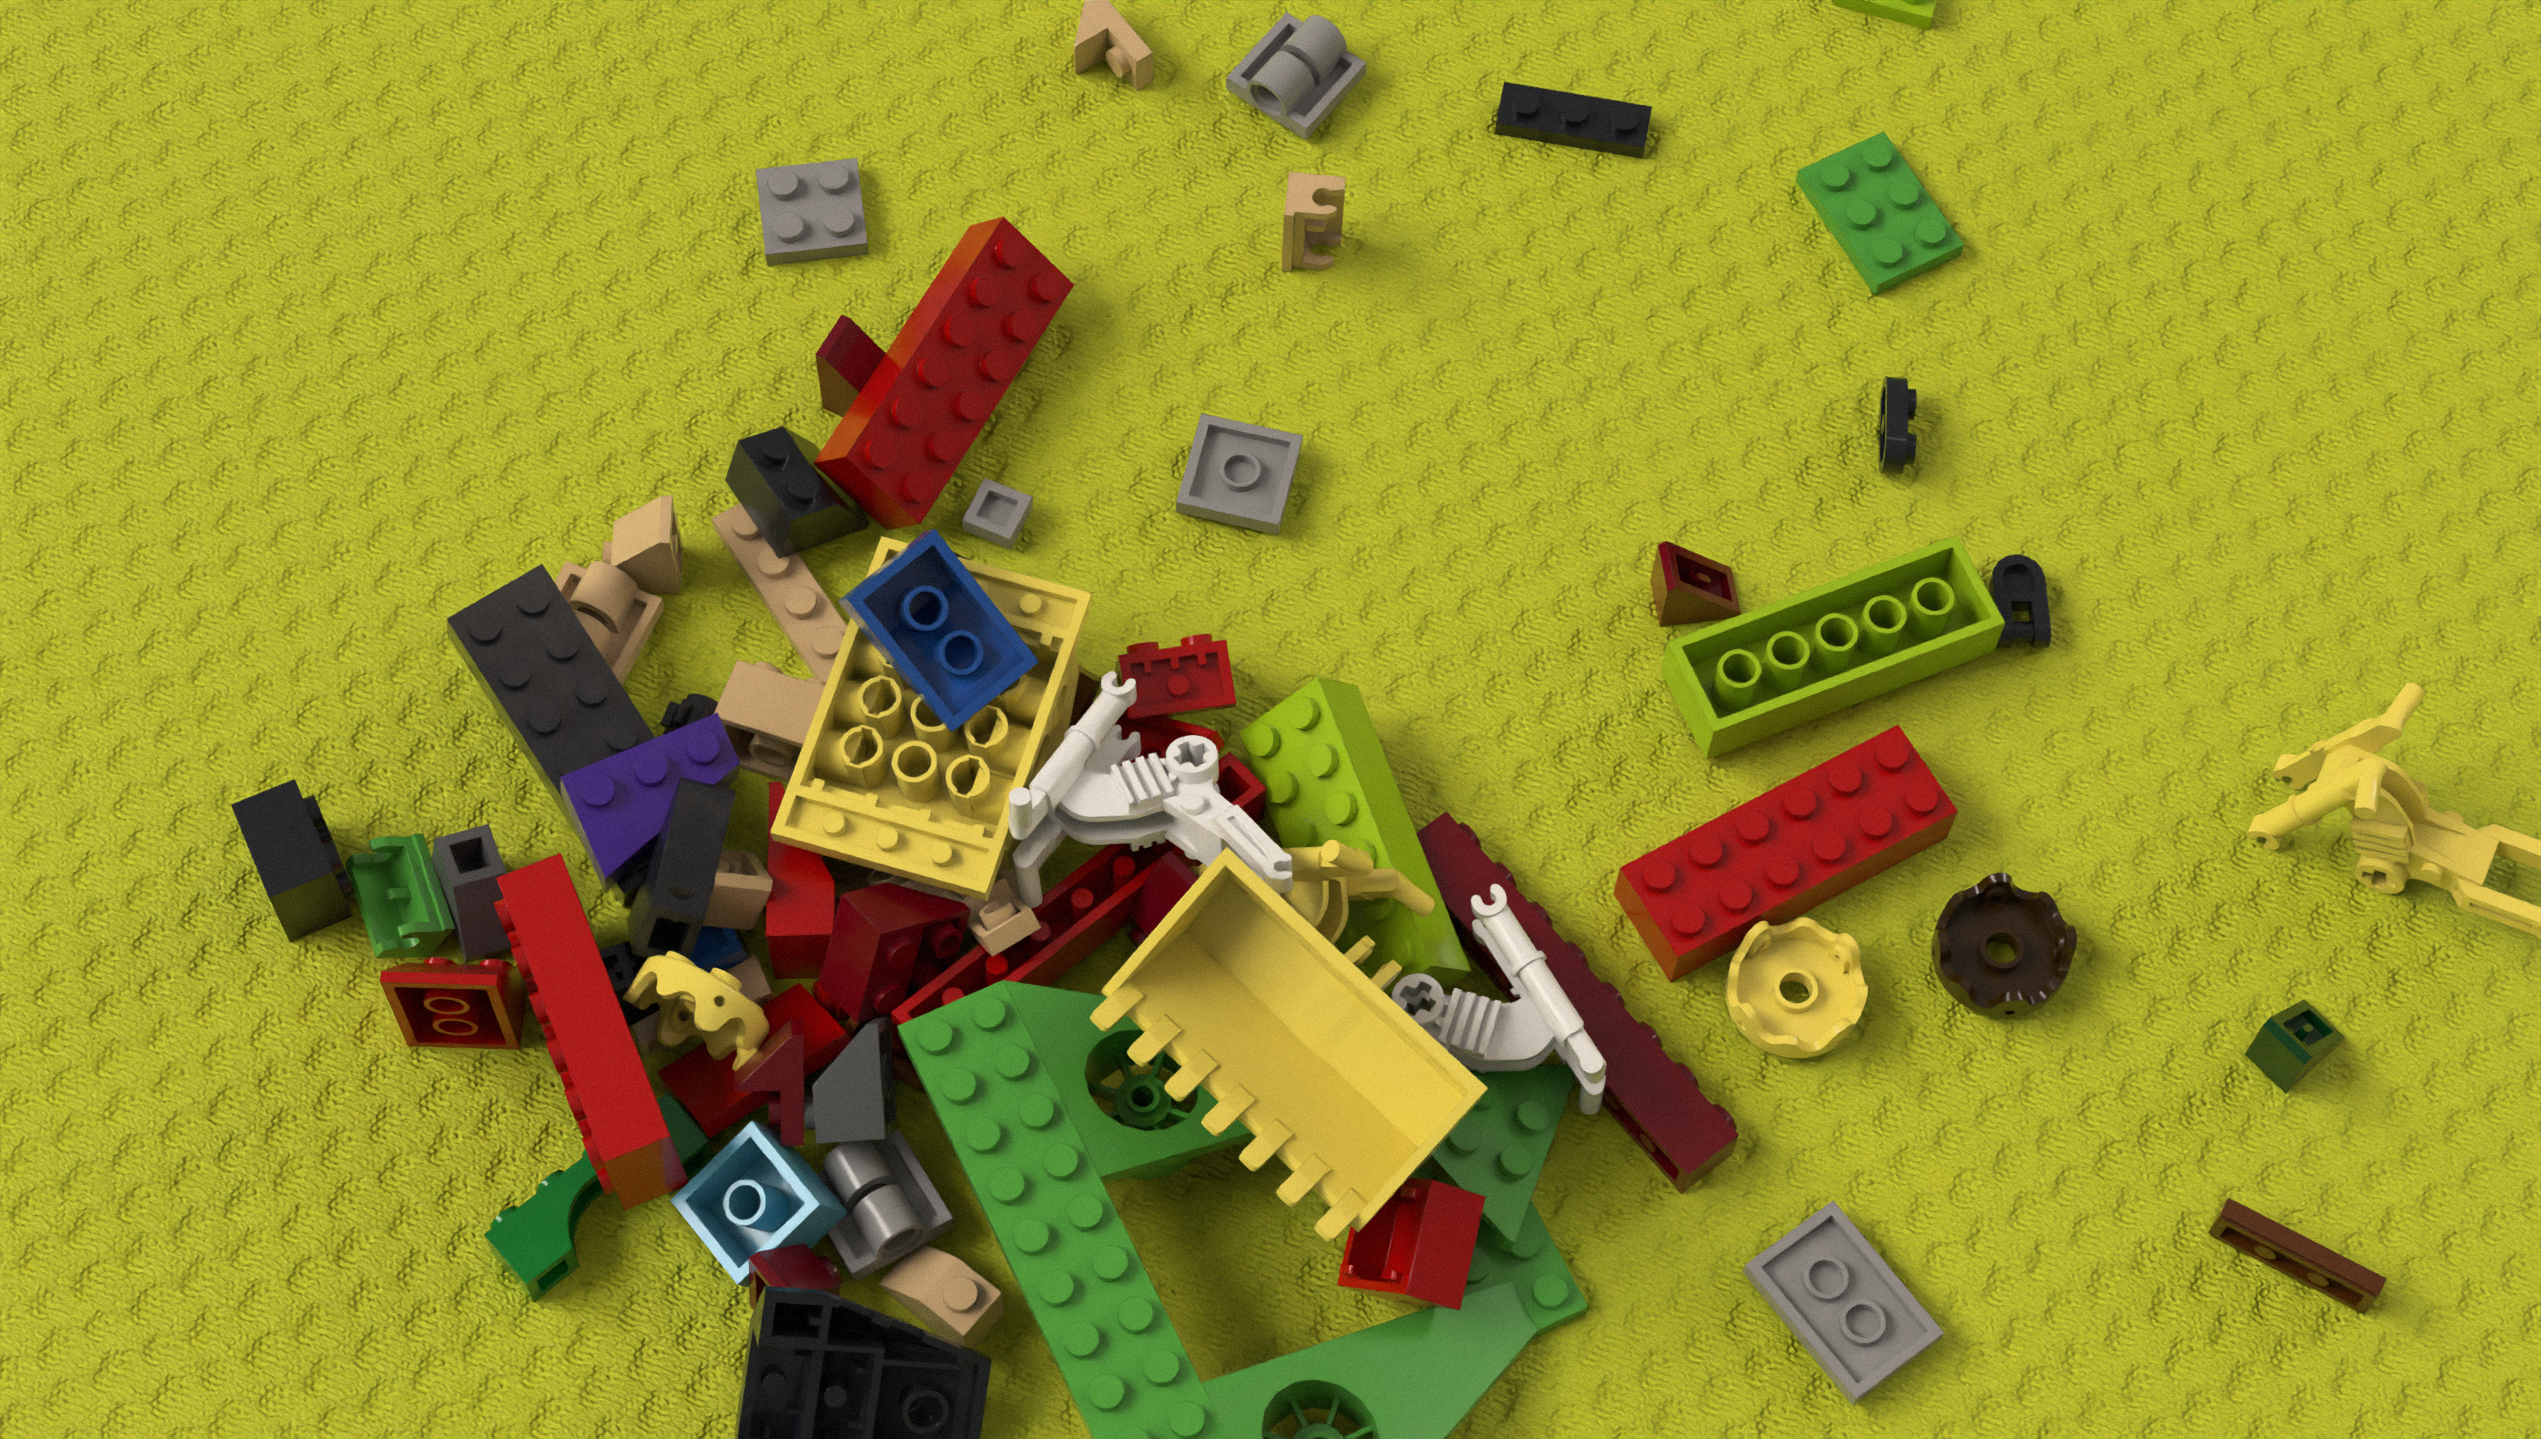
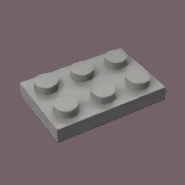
(1843, 1302)

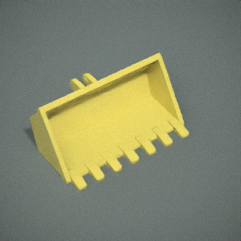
(1290, 1044)

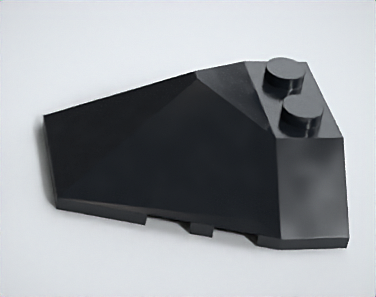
(853, 1373)

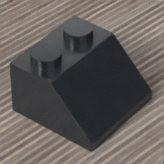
(788, 494)

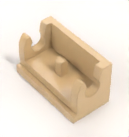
(1311, 218)

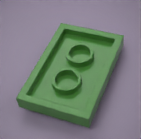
(1879, 213)

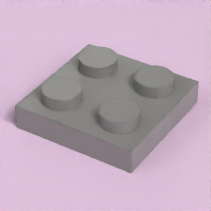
(812, 211)
(1239, 474)

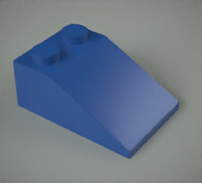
(939, 629)

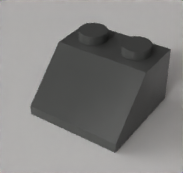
(857, 1090)

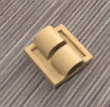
(611, 611)

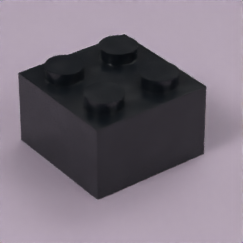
(295, 859)

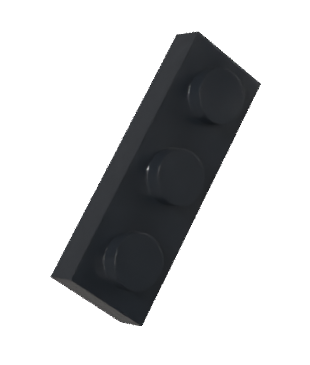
(1573, 120)

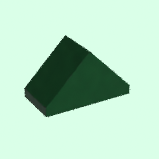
(2293, 1044)

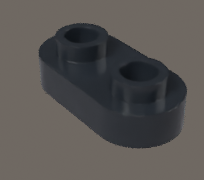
(1896, 408)

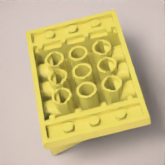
(901, 790)

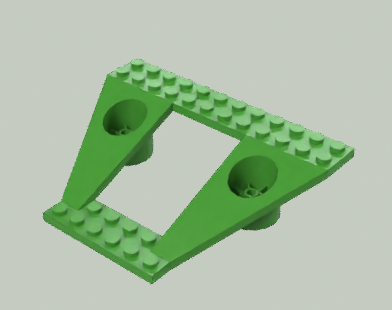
(1015, 1097)

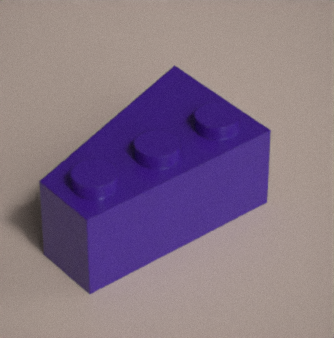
(627, 796)

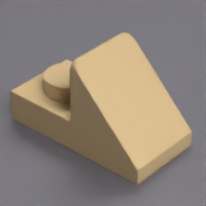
(1108, 36)

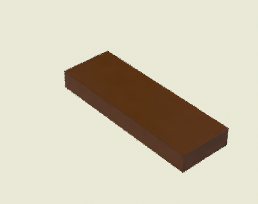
(2296, 1256)

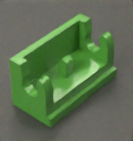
(400, 897)

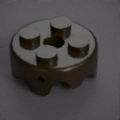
(2014, 916)

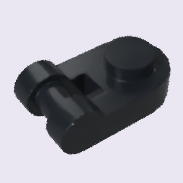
(2021, 586)

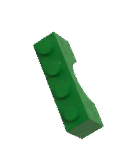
(539, 1236)

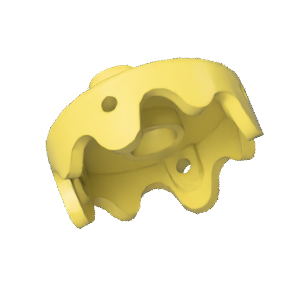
(1800, 953)
(710, 1005)

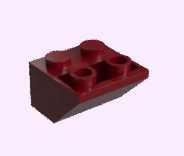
(889, 947)

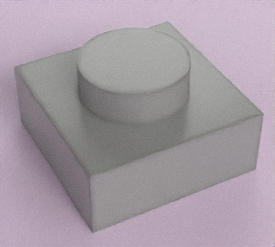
(997, 513)

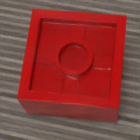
(1416, 1246)

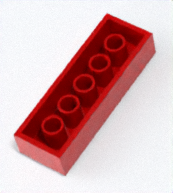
(944, 374)
(1784, 852)
(588, 1034)

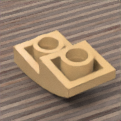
(1000, 919)

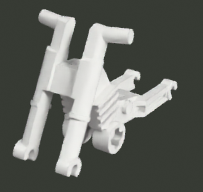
(1133, 802)
(1508, 1035)

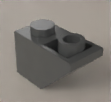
(467, 874)

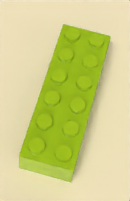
(1831, 647)
(1335, 784)

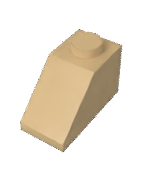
(649, 547)
(945, 1295)

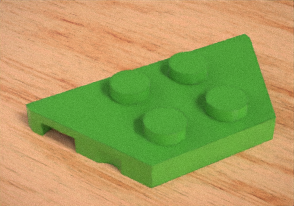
(1505, 1143)

